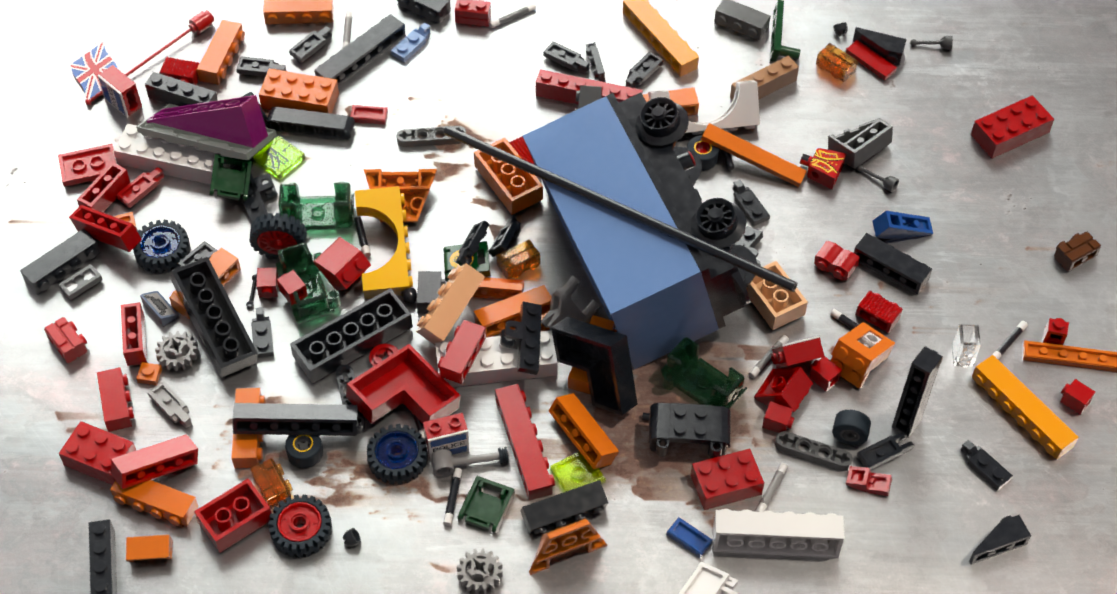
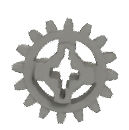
(168, 355)
(478, 579)

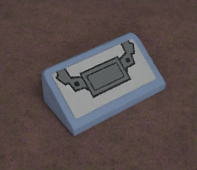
(159, 307)

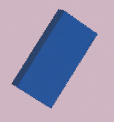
(689, 537)

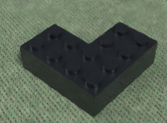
(604, 358)

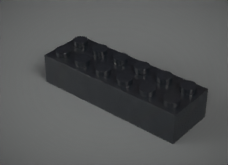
(214, 317)
(351, 335)

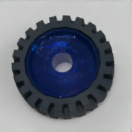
(161, 246)
(397, 467)

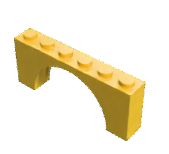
(386, 206)

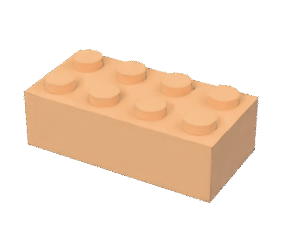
(449, 304)

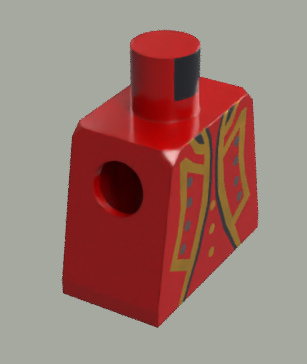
(824, 166)

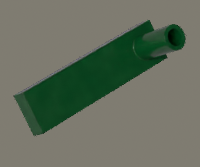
(776, 48)

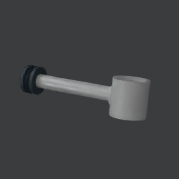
(444, 463)

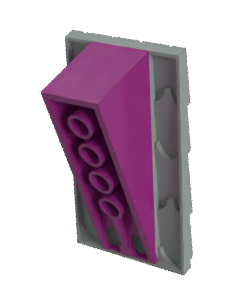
(222, 126)

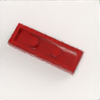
(871, 60)

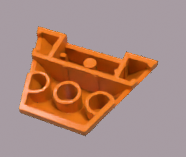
(413, 185)
(564, 541)

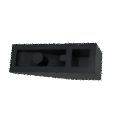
(887, 46)
(1005, 537)

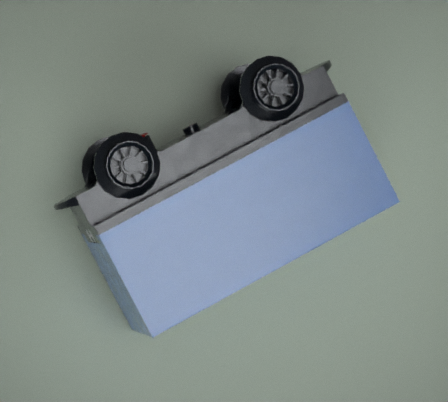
(644, 279)

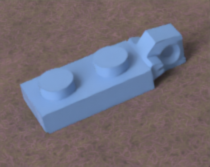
(411, 43)

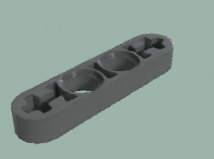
(431, 139)
(812, 453)

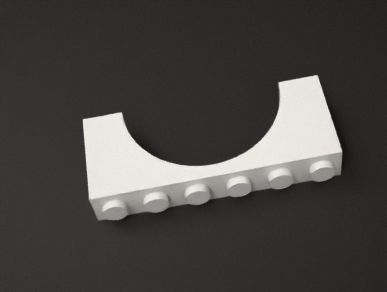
(741, 112)

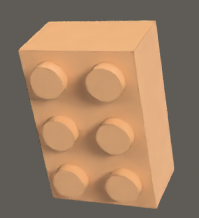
(774, 302)

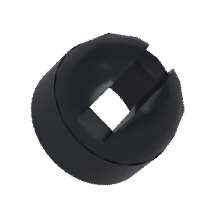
(840, 29)
(409, 295)
(351, 537)

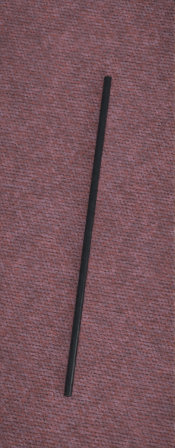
(623, 210)

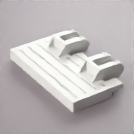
(709, 581)

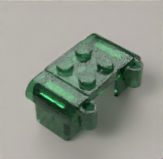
(319, 211)
(318, 301)
(699, 378)

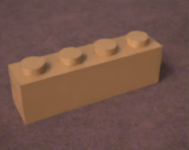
(771, 77)

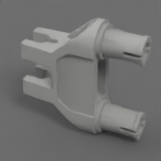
(563, 306)

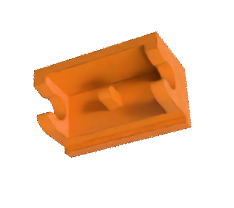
(148, 547)

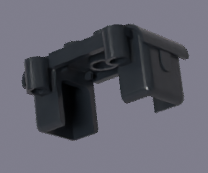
(689, 425)

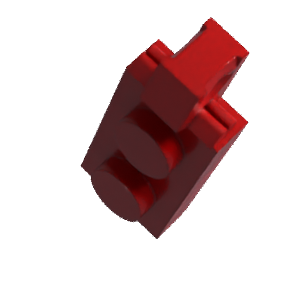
(140, 187)

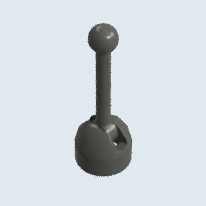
(945, 42)
(889, 182)

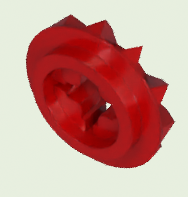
(380, 351)

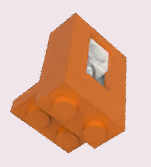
(860, 353)

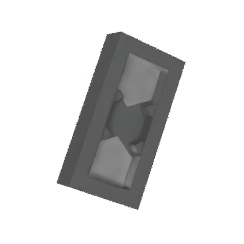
(80, 282)

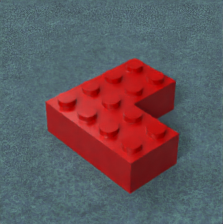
(406, 380)

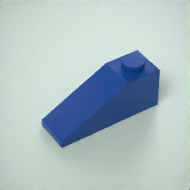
(901, 225)

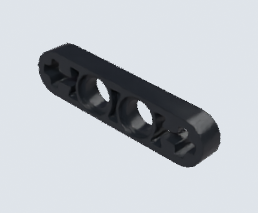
(343, 385)

